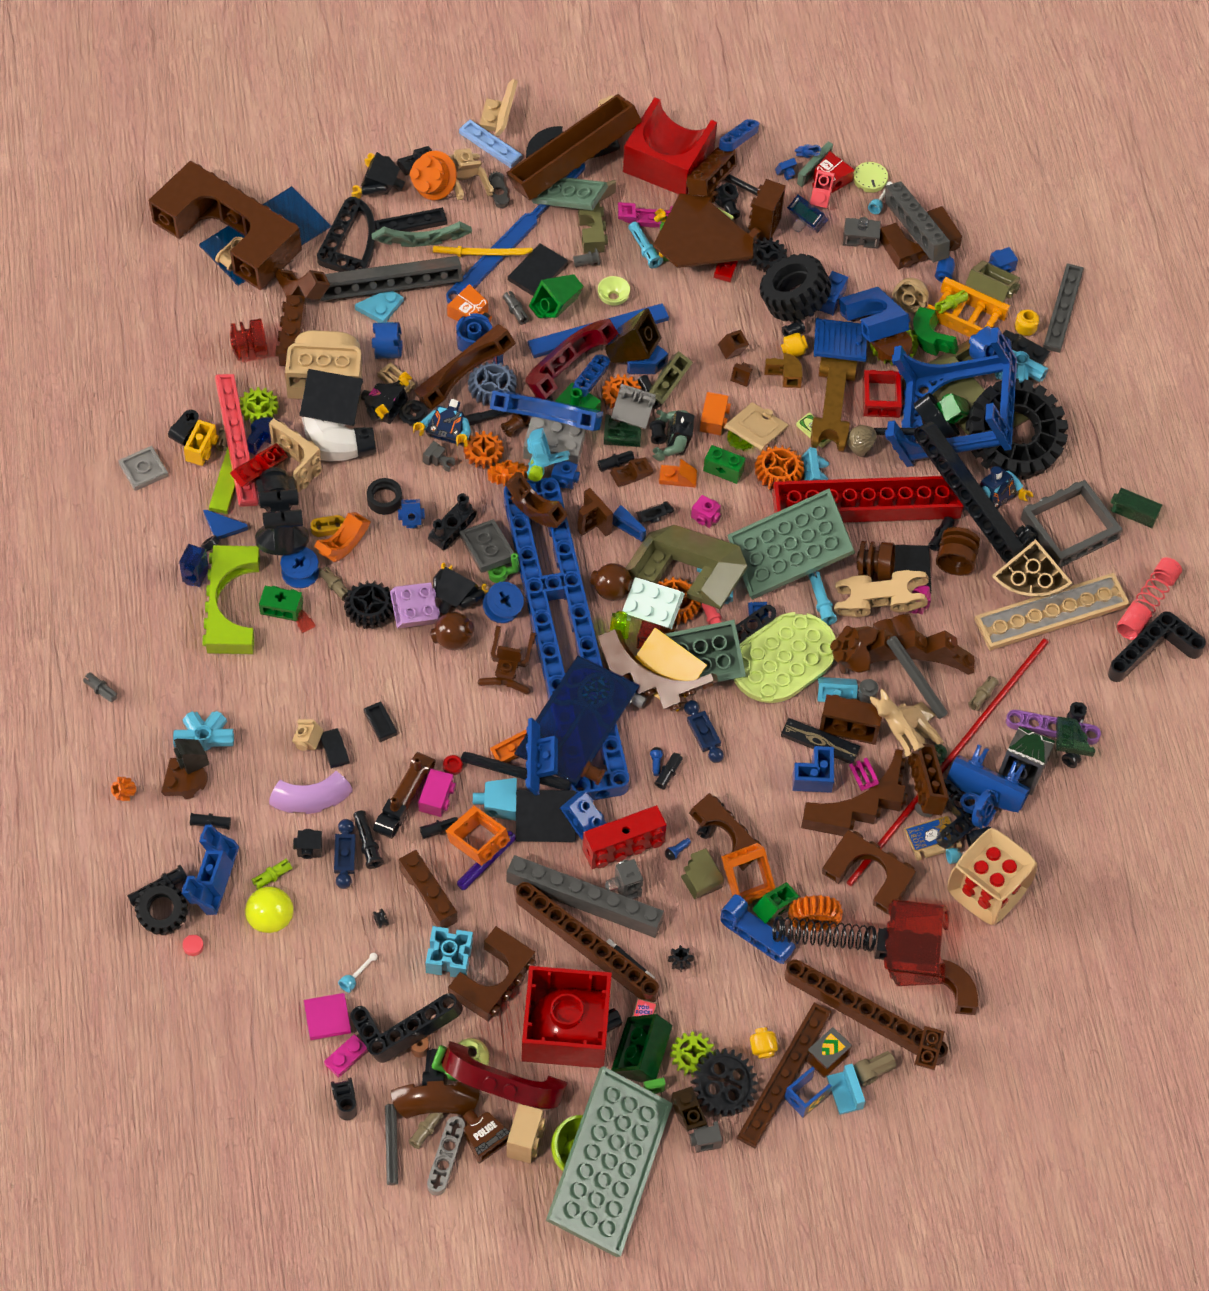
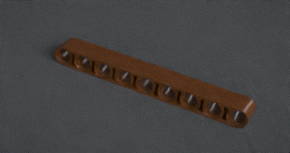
(583, 933)
(858, 1003)

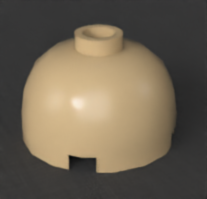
(910, 294)

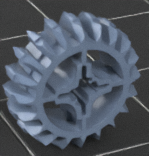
(494, 377)

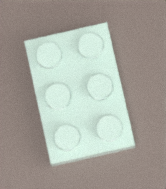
(653, 602)

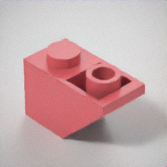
(822, 189)

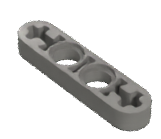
(449, 1156)

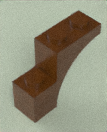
(311, 285)

